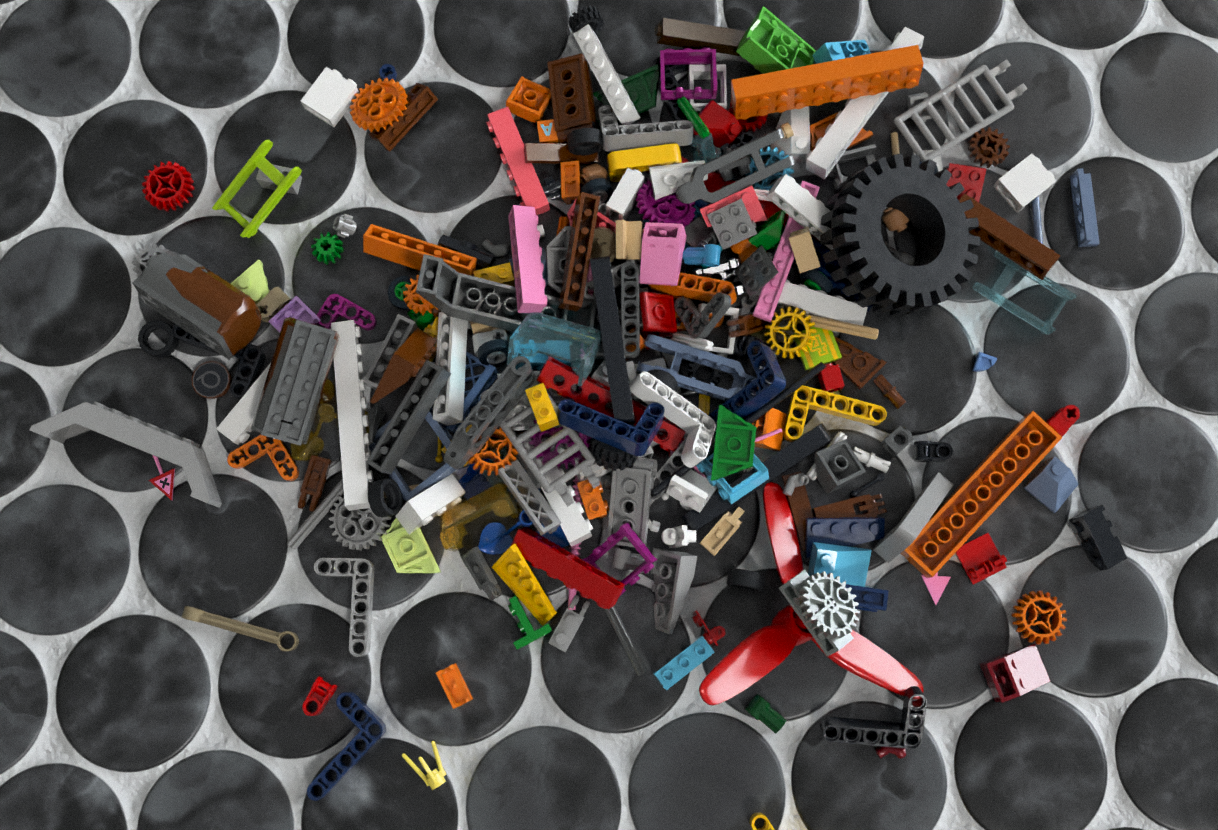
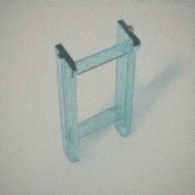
(995, 294)

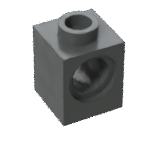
(891, 446)

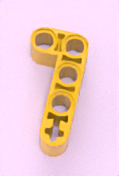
(641, 159)

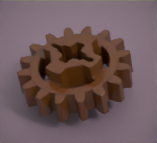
(988, 150)

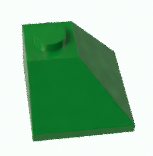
(769, 232)

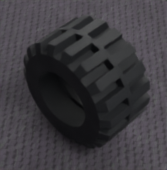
(610, 456)

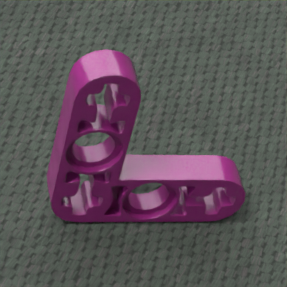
(341, 310)

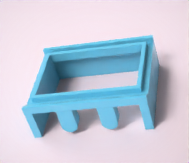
(737, 492)
(684, 663)

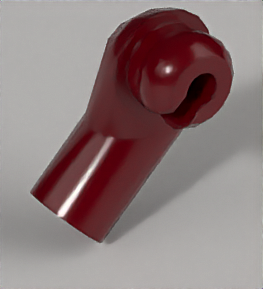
(883, 751)

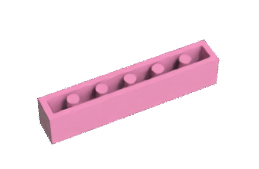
(527, 259)

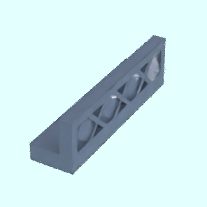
(1084, 209)

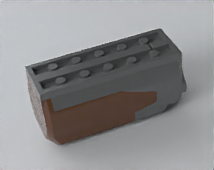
(199, 302)
(295, 381)

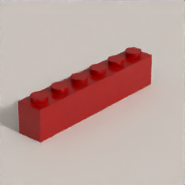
(568, 568)

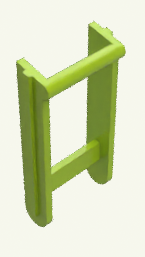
(284, 183)

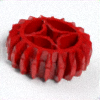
(174, 174)

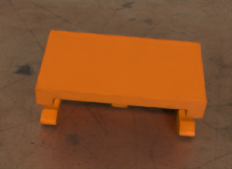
(570, 181)
(454, 686)

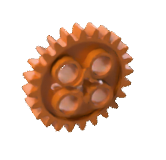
(378, 104)

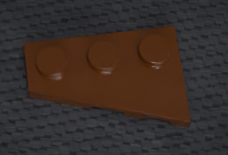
(856, 364)

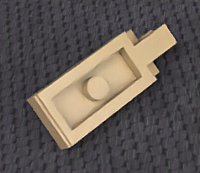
(722, 531)

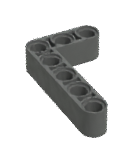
(628, 319)

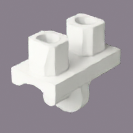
(678, 536)

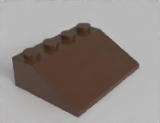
(406, 363)

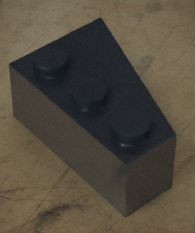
(1098, 538)

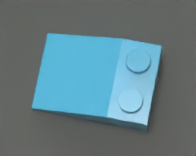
(842, 561)

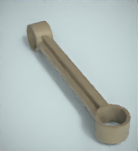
(260, 633)

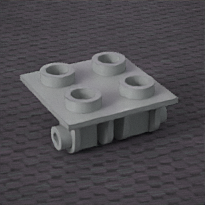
(732, 224)

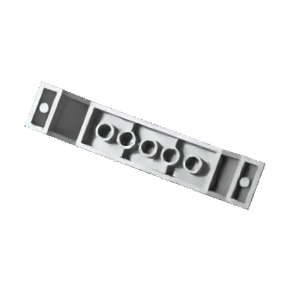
(137, 435)

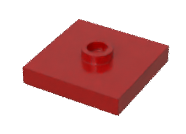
(658, 312)

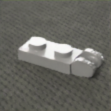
(568, 626)

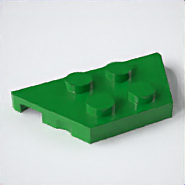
(732, 445)

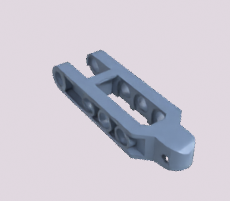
(702, 357)

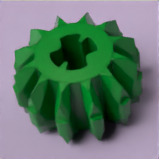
(324, 242)

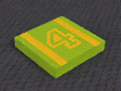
(823, 350)

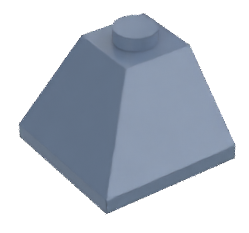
(1052, 484)

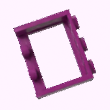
(688, 56)
(612, 540)

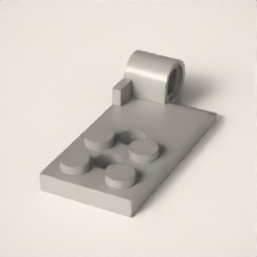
(632, 486)

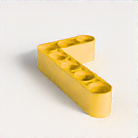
(829, 408)

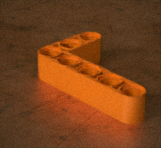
(699, 289)

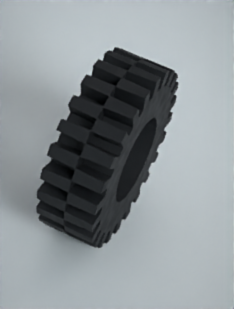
(939, 227)

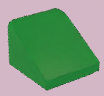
(421, 320)

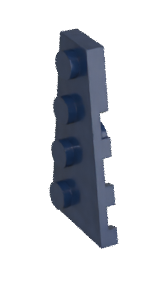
(842, 531)

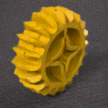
(792, 324)

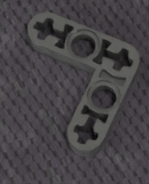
(700, 325)

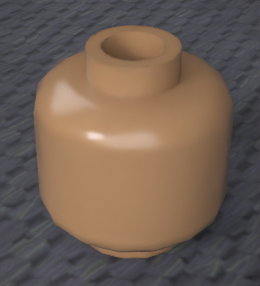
(592, 172)
(894, 219)

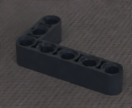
(670, 72)
(243, 356)
(882, 728)

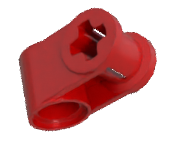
(1061, 422)
(318, 695)

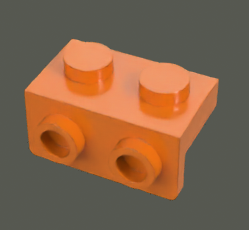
(592, 500)

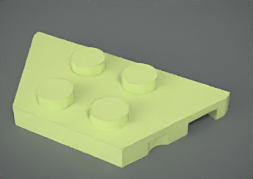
(253, 282)
(409, 552)

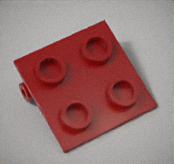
(970, 178)
(981, 558)
(711, 635)

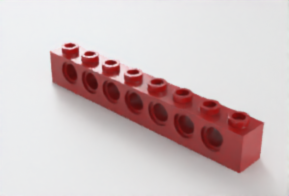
(554, 367)

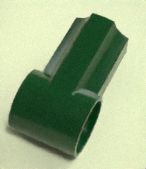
(761, 710)

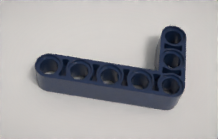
(766, 386)
(610, 430)
(351, 748)

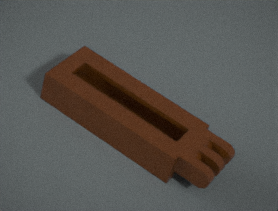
(846, 508)

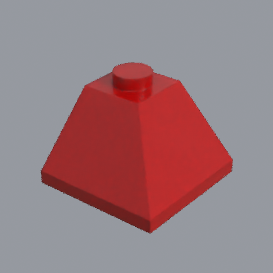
(720, 123)

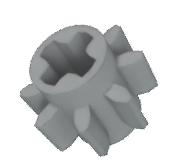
(344, 225)

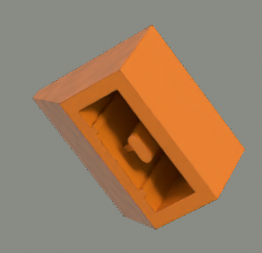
(767, 423)

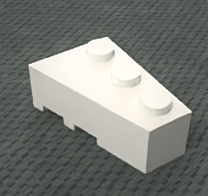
(430, 503)

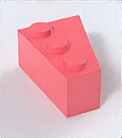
(749, 199)

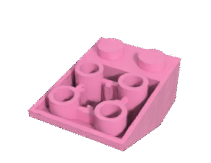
(662, 253)

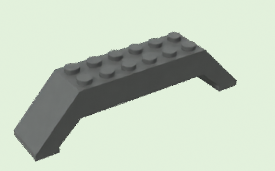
(486, 300)

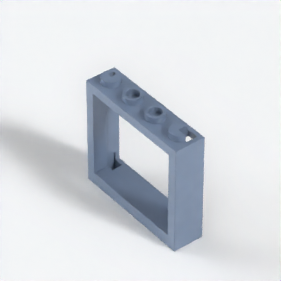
(446, 470)

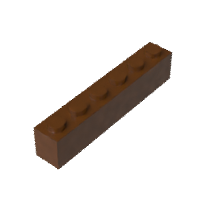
(1011, 240)
(579, 252)

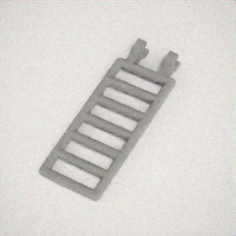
(966, 131)
(528, 456)

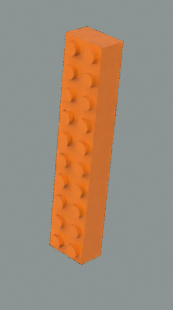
(826, 82)
(981, 493)

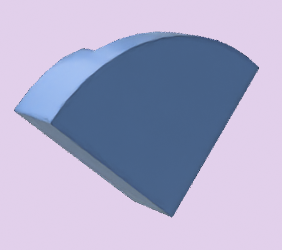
(983, 362)

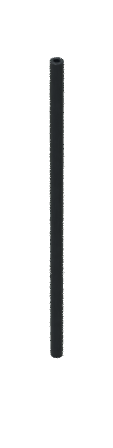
(752, 418)

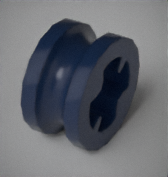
(385, 69)

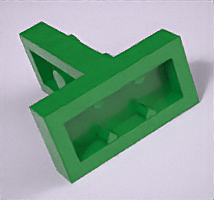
(525, 625)

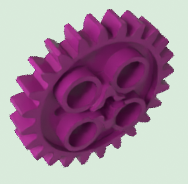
(665, 209)
(567, 442)

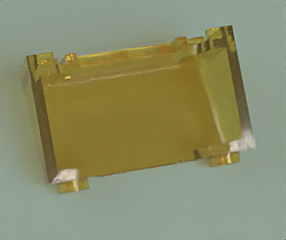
(453, 521)

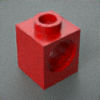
(831, 378)

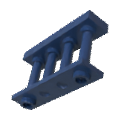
(869, 598)

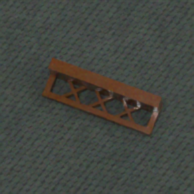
(419, 100)

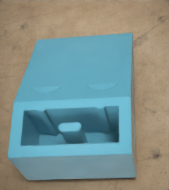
(840, 50)

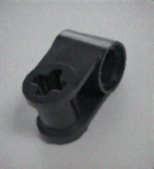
(928, 451)

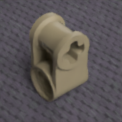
(272, 303)

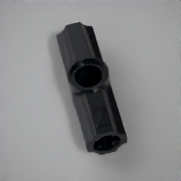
(484, 259)

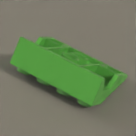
(773, 45)

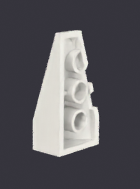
(799, 143)

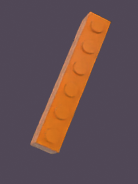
(410, 251)

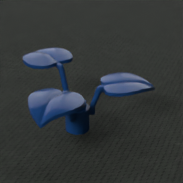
(496, 540)

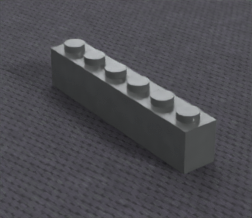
(408, 417)

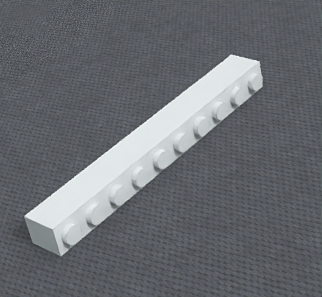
(852, 119)
(352, 415)

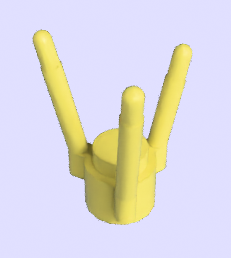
(434, 778)

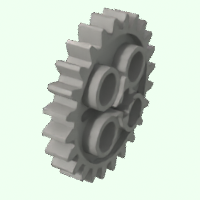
(361, 520)

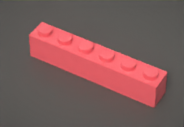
(513, 154)

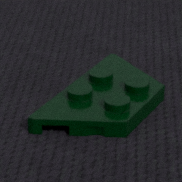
(641, 89)

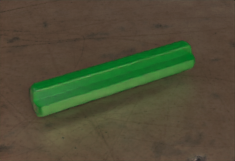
(692, 116)

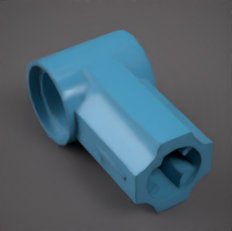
(707, 255)

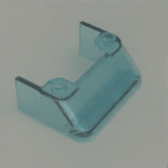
(556, 339)

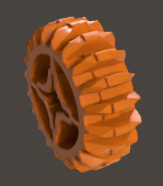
(495, 457)
(1053, 609)

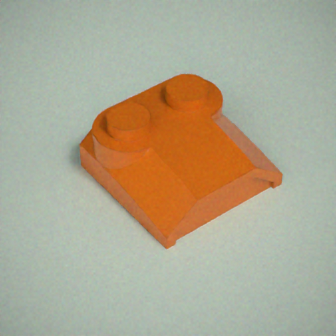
(528, 100)

